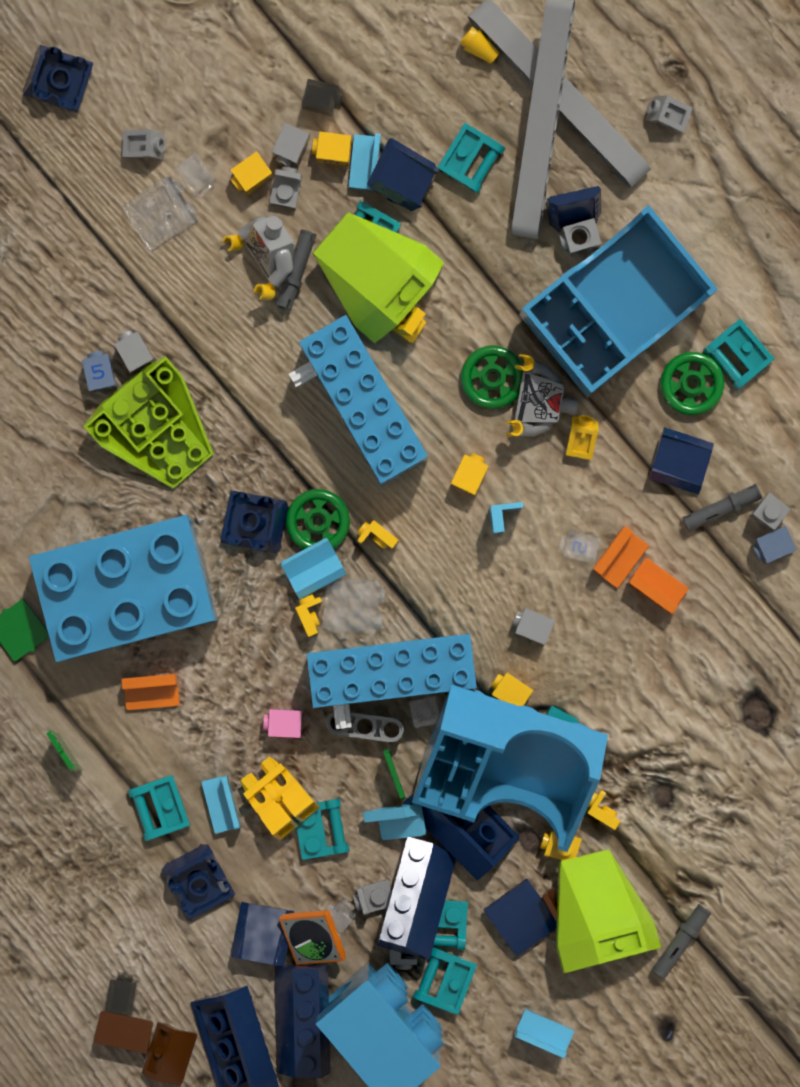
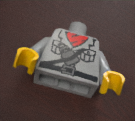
(270, 248)
(539, 400)

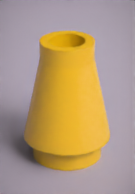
(479, 45)

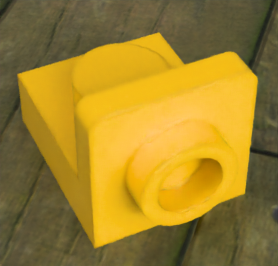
(411, 325)
(582, 437)
(382, 536)
(308, 619)
(606, 814)
(549, 844)

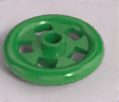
(470, 372)
(689, 406)
(319, 497)

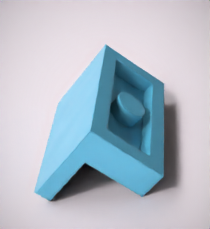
(364, 159)
(496, 515)
(313, 568)
(221, 804)
(398, 821)
(544, 1033)

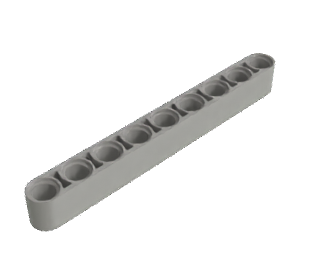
(573, 106)
(543, 118)

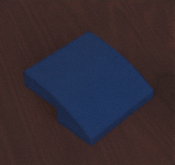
(521, 917)

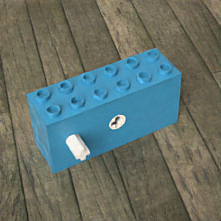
(361, 400)
(389, 672)

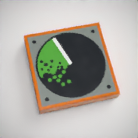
(312, 937)

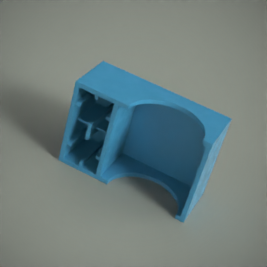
(618, 301)
(123, 588)
(509, 754)
(378, 1030)

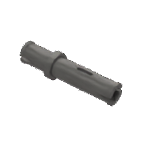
(292, 281)
(732, 503)
(688, 931)

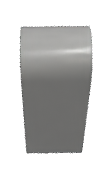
(377, 732)

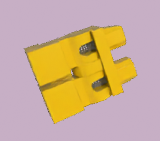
(281, 796)

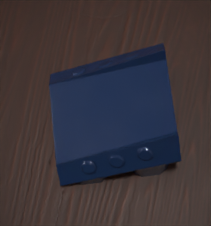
(57, 78)
(402, 175)
(574, 207)
(681, 460)
(254, 521)
(197, 881)
(260, 934)

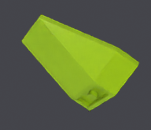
(375, 273)
(153, 424)
(599, 914)

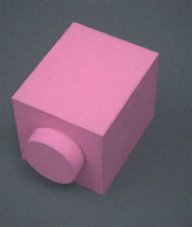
(283, 723)

